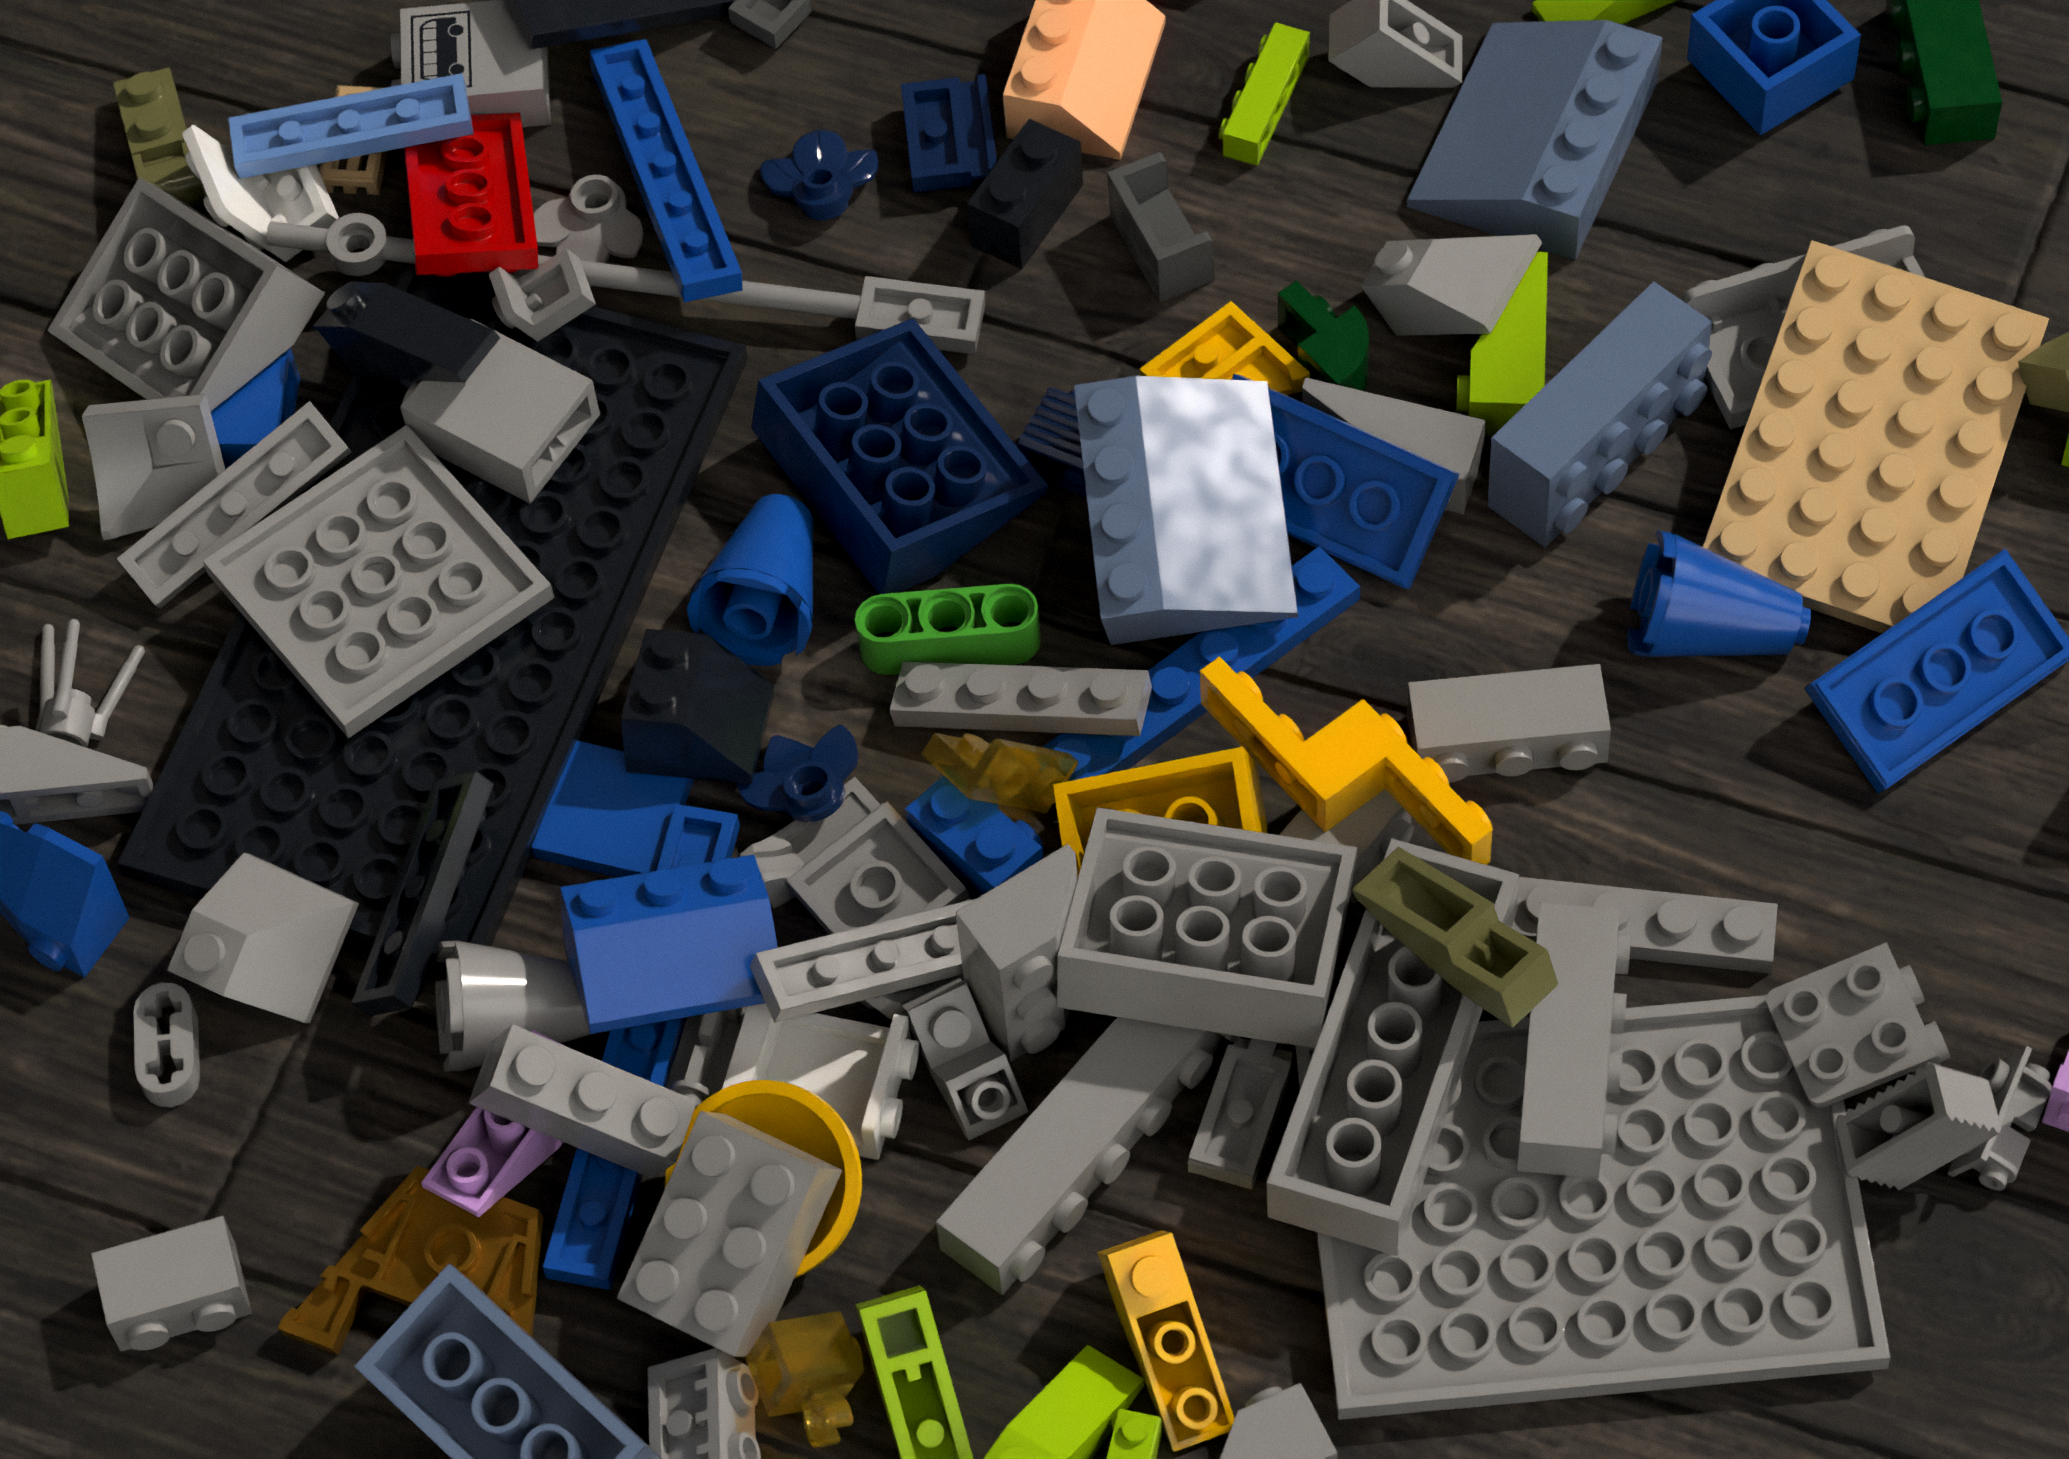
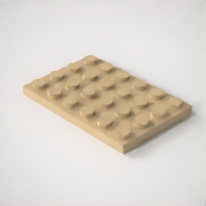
(1874, 438)

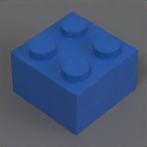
(1772, 55)

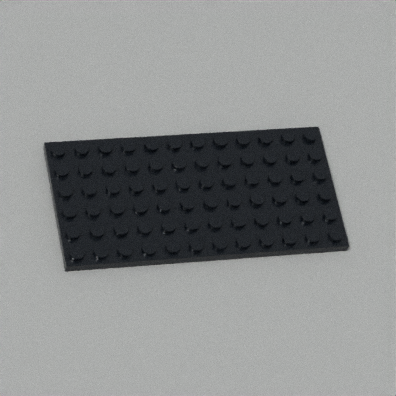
(283, 782)

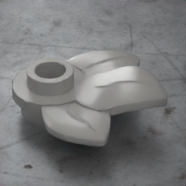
(589, 231)

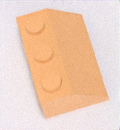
(1083, 70)

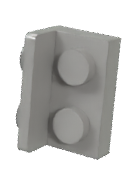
(703, 1408)

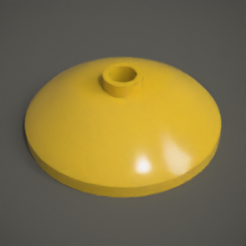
(809, 1125)

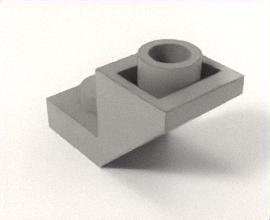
(963, 1059)

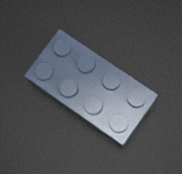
(1599, 415)
(487, 1384)

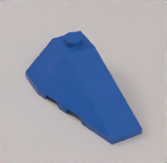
(58, 896)

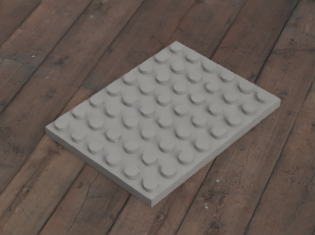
(1696, 1258)

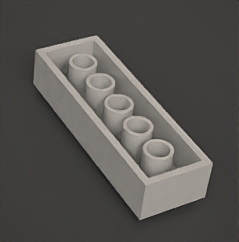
(1380, 1080)

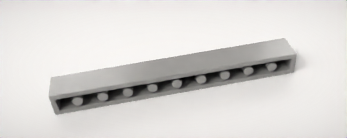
(1107, 1104)

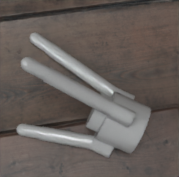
(68, 711)

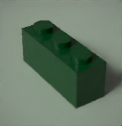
(1948, 68)

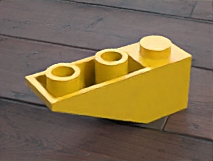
(1168, 1338)

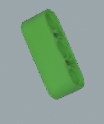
(973, 610)

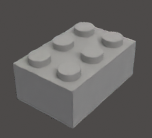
(729, 1233)

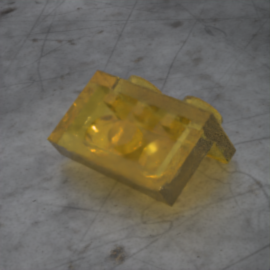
(1000, 771)

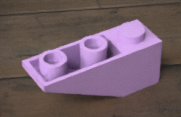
(487, 1160)

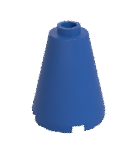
(760, 584)
(1710, 605)

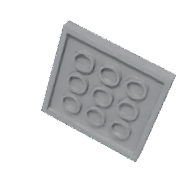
(378, 580)

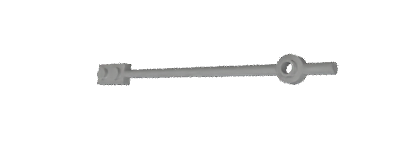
(945, 313)

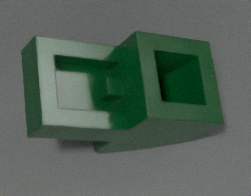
(1327, 346)

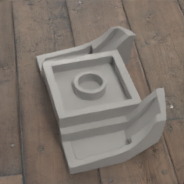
(858, 872)

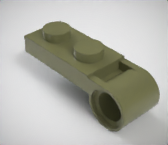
(155, 136)

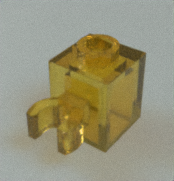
(809, 1369)

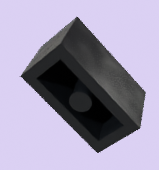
(1025, 193)

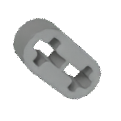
(152, 1045)

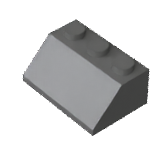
(1012, 950)

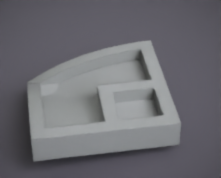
(149, 458)

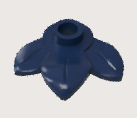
(820, 174)
(803, 778)

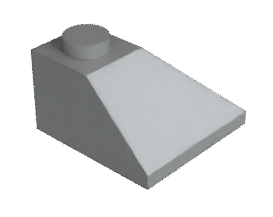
(1448, 282)
(265, 938)

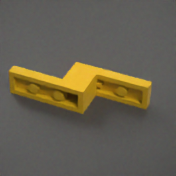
(1345, 763)

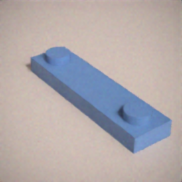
(350, 126)

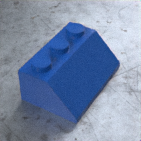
(667, 942)

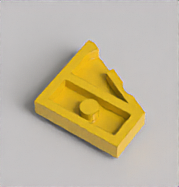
(1229, 346)

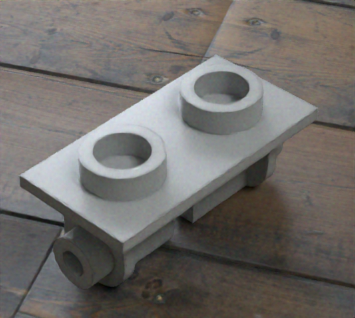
(705, 1053)
(2019, 1098)

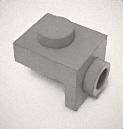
(543, 296)

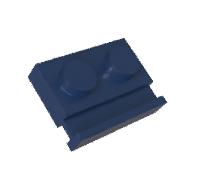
(948, 132)

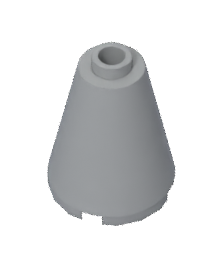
(499, 988)

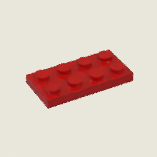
(472, 200)

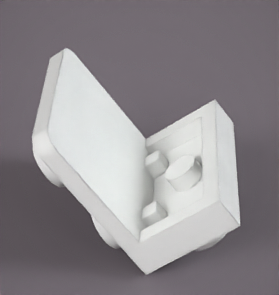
(255, 201)

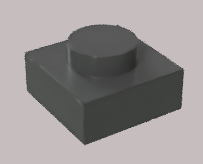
(769, 19)

